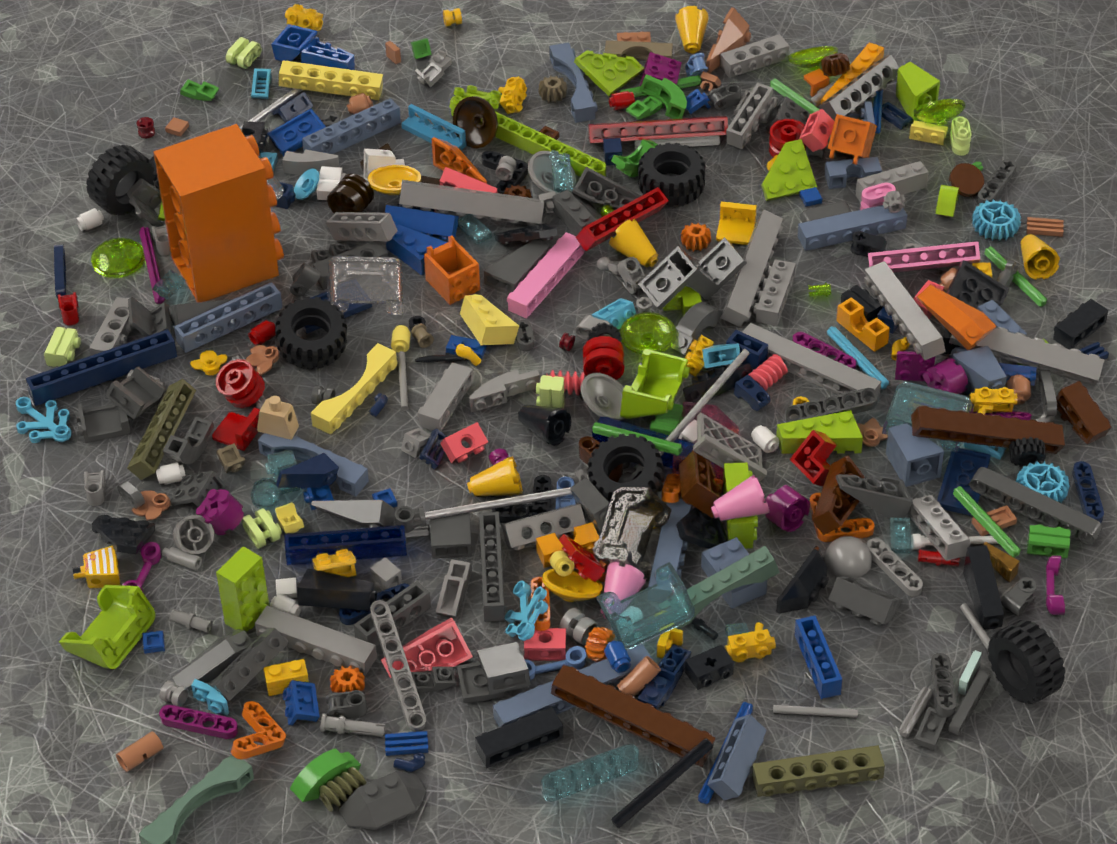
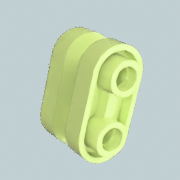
(243, 53)
(960, 136)
(269, 528)

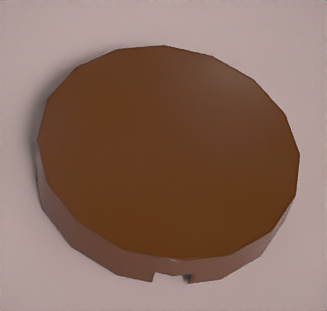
(967, 178)

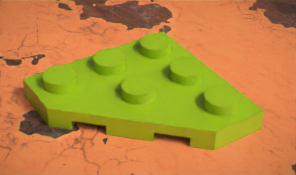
(608, 70)
(789, 172)

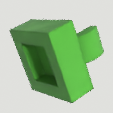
(421, 48)

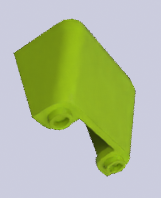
(654, 385)
(115, 630)

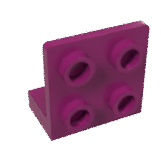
(661, 67)
(911, 366)

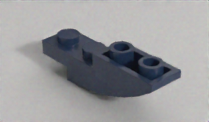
(663, 684)

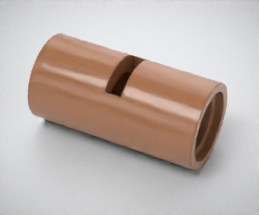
(639, 676)
(139, 751)

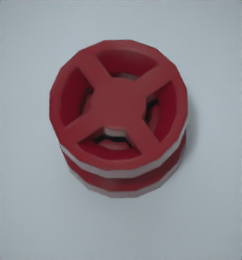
(145, 127)

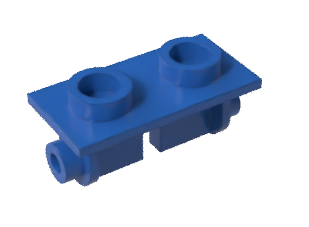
(1027, 371)

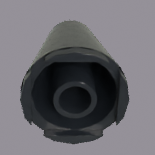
(546, 422)

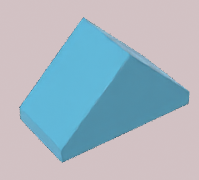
(720, 355)

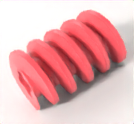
(769, 371)
(570, 383)

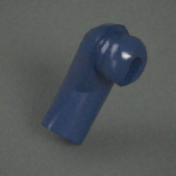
(380, 401)
(412, 765)

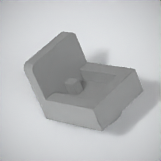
(430, 74)

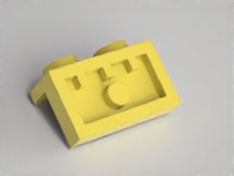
(928, 132)

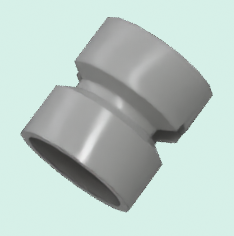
(577, 625)

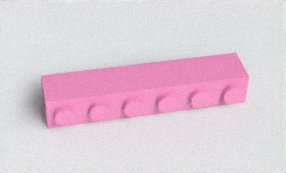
(927, 257)
(545, 276)

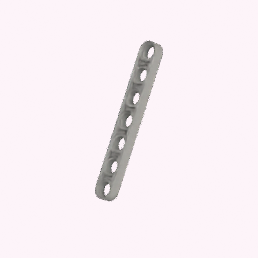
(397, 675)

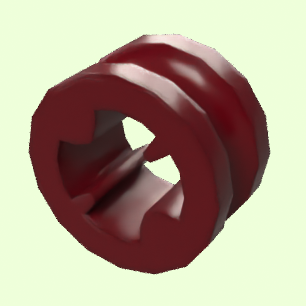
(567, 341)

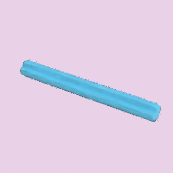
(860, 359)

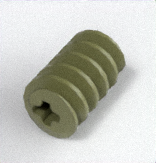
(341, 787)

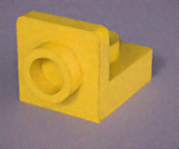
(667, 639)

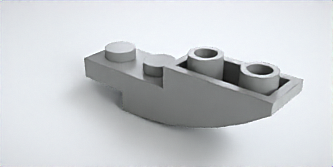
(498, 389)

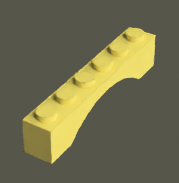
(332, 412)

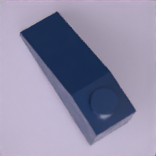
(309, 473)

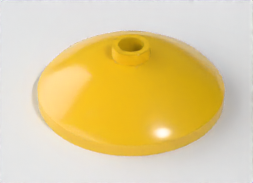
(389, 178)
(572, 586)

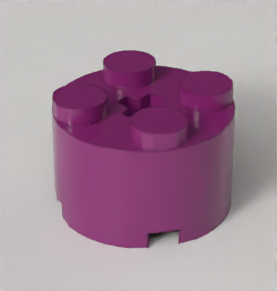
(946, 376)
(787, 508)
(221, 511)

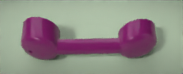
(151, 555)
(1054, 603)

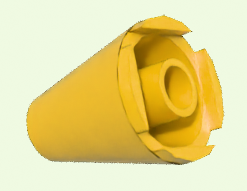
(691, 27)
(634, 243)
(1038, 257)
(497, 480)

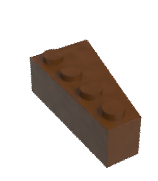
(835, 504)

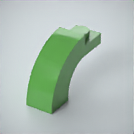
(668, 93)
(630, 163)
(321, 771)

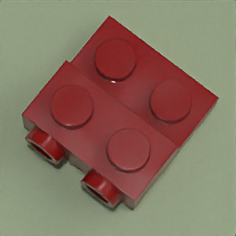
(583, 559)

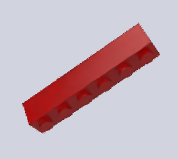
(605, 227)

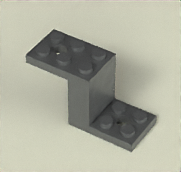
(681, 270)

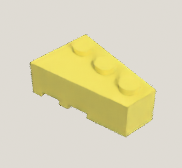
(487, 321)

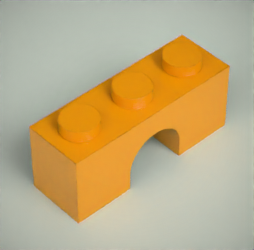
(851, 316)
(546, 545)

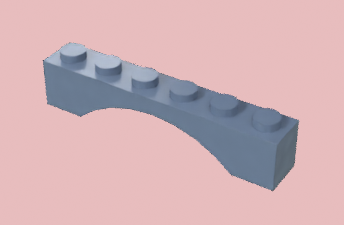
(582, 103)
(350, 476)

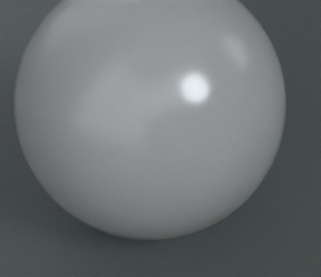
(848, 557)

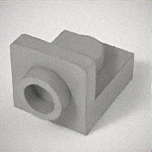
(413, 441)

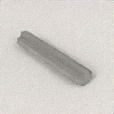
(915, 712)

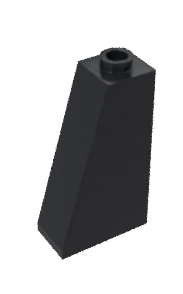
(983, 587)
(335, 591)

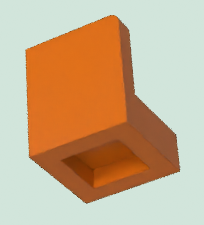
(816, 80)

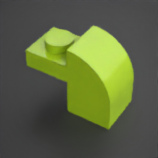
(947, 200)
(683, 300)

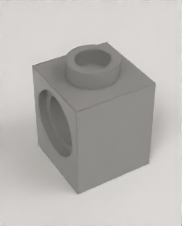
(385, 574)

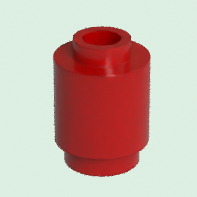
(621, 100)
(262, 332)

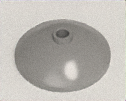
(541, 172)
(602, 395)

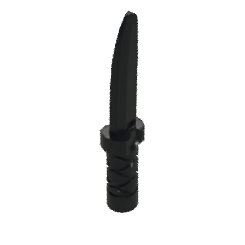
(435, 358)
(699, 624)

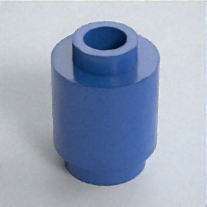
(617, 656)

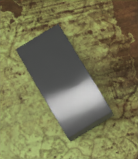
(334, 249)
(436, 680)

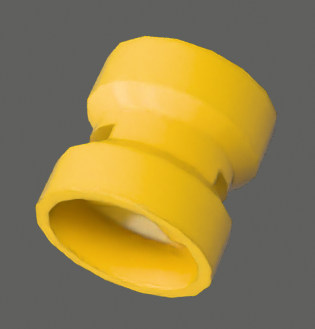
(449, 15)

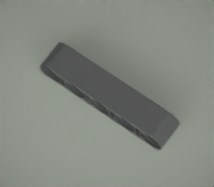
(838, 401)

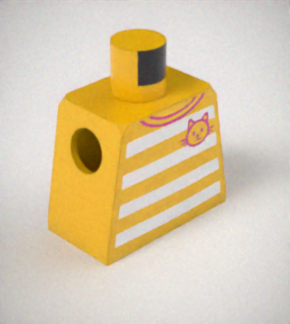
(99, 568)

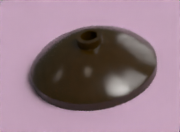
(468, 117)

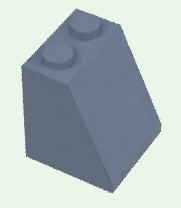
(981, 369)
(913, 457)

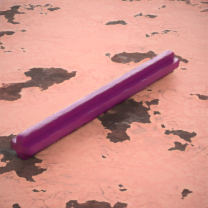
(151, 261)

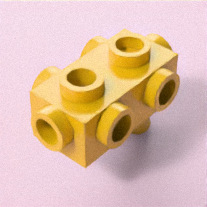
(300, 17)
(513, 95)
(695, 357)
(993, 400)
(750, 644)

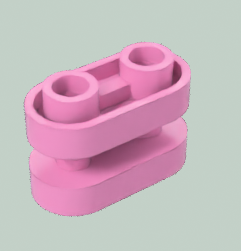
(874, 195)

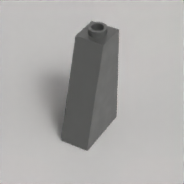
(514, 267)

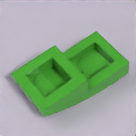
(202, 92)
(645, 108)

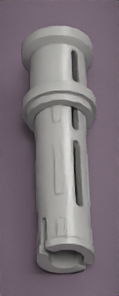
(342, 725)

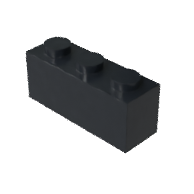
(1080, 324)

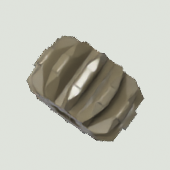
(552, 89)

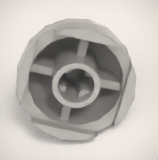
(193, 535)

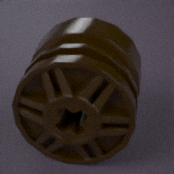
(350, 195)

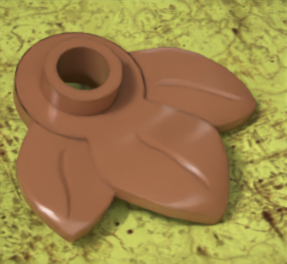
(263, 358)
(871, 433)
(153, 505)

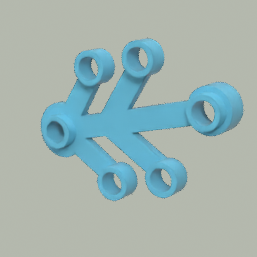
(57, 432)
(525, 629)

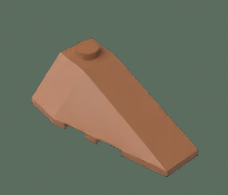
(733, 36)

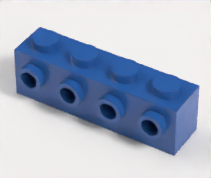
(424, 221)

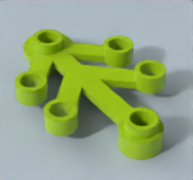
(492, 97)

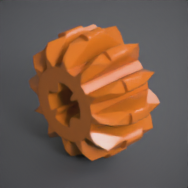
(696, 236)
(597, 642)
(347, 680)

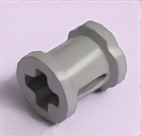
(640, 305)

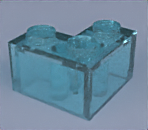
(278, 462)

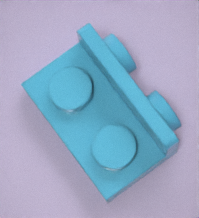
(616, 312)

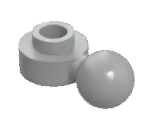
(604, 264)

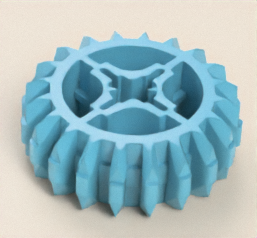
(996, 220)
(1045, 480)

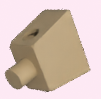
(277, 418)

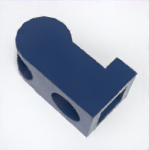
(751, 393)

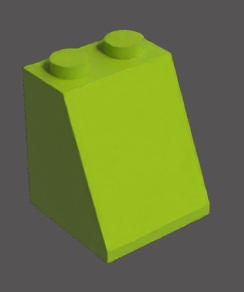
(915, 87)

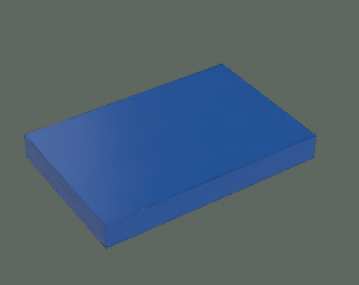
(290, 134)

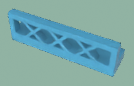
(424, 129)

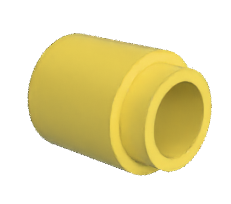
(400, 339)
(561, 563)

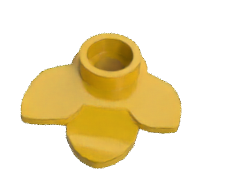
(209, 362)

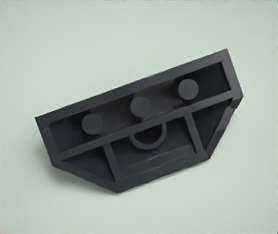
(805, 584)

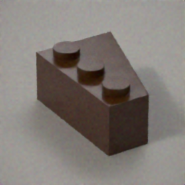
(1082, 412)
(698, 483)

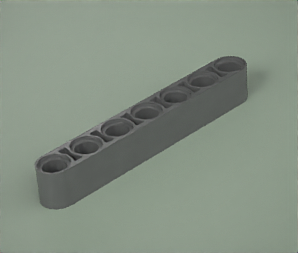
(1035, 505)

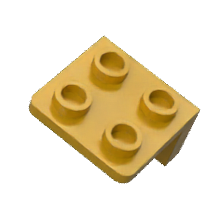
(736, 222)
(340, 563)

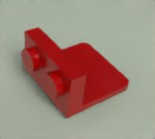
(237, 429)

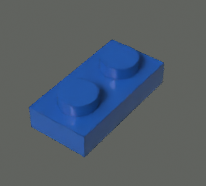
(472, 343)

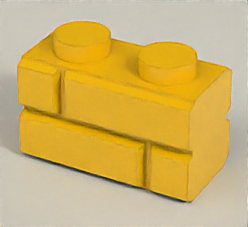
(280, 675)

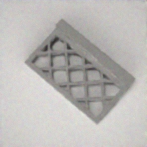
(719, 450)

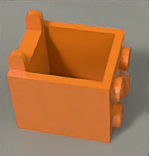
(851, 137)
(452, 271)

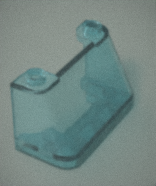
(911, 395)
(650, 610)

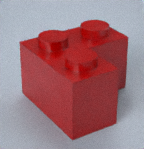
(812, 457)

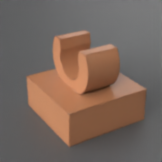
(709, 79)

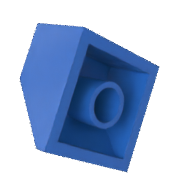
(291, 42)

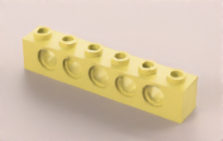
(330, 79)

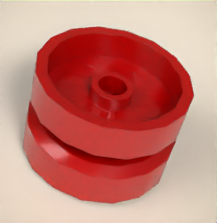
(783, 132)
(603, 356)
(240, 383)

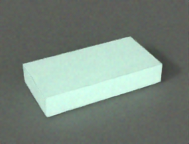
(969, 672)

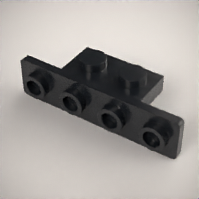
(704, 380)

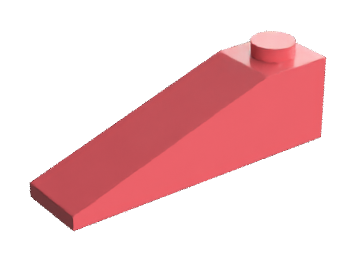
(435, 648)

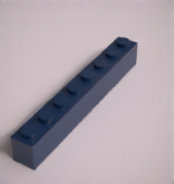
(101, 367)

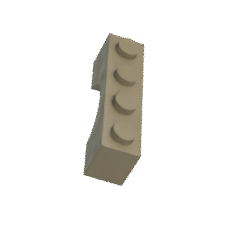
(638, 50)

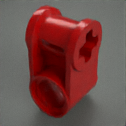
(69, 308)

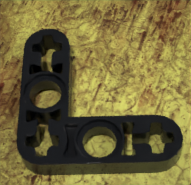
(491, 160)
(536, 506)

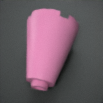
(741, 501)
(623, 580)

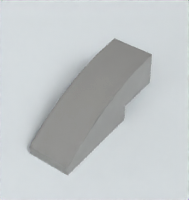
(299, 163)
(454, 588)

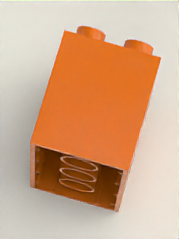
(219, 212)

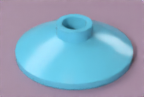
(306, 184)

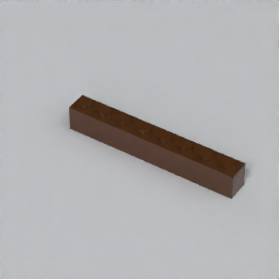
(983, 429)
(628, 713)

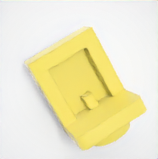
(288, 518)

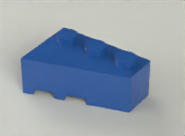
(325, 55)
(411, 247)

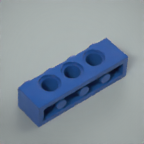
(818, 657)

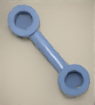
(574, 658)

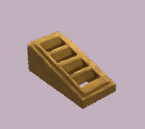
(1003, 563)

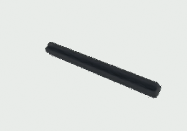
(662, 783)

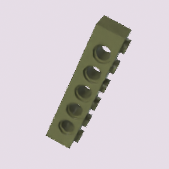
(162, 426)
(780, 775)

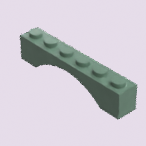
(751, 569)
(227, 778)

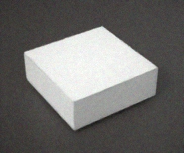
(286, 587)

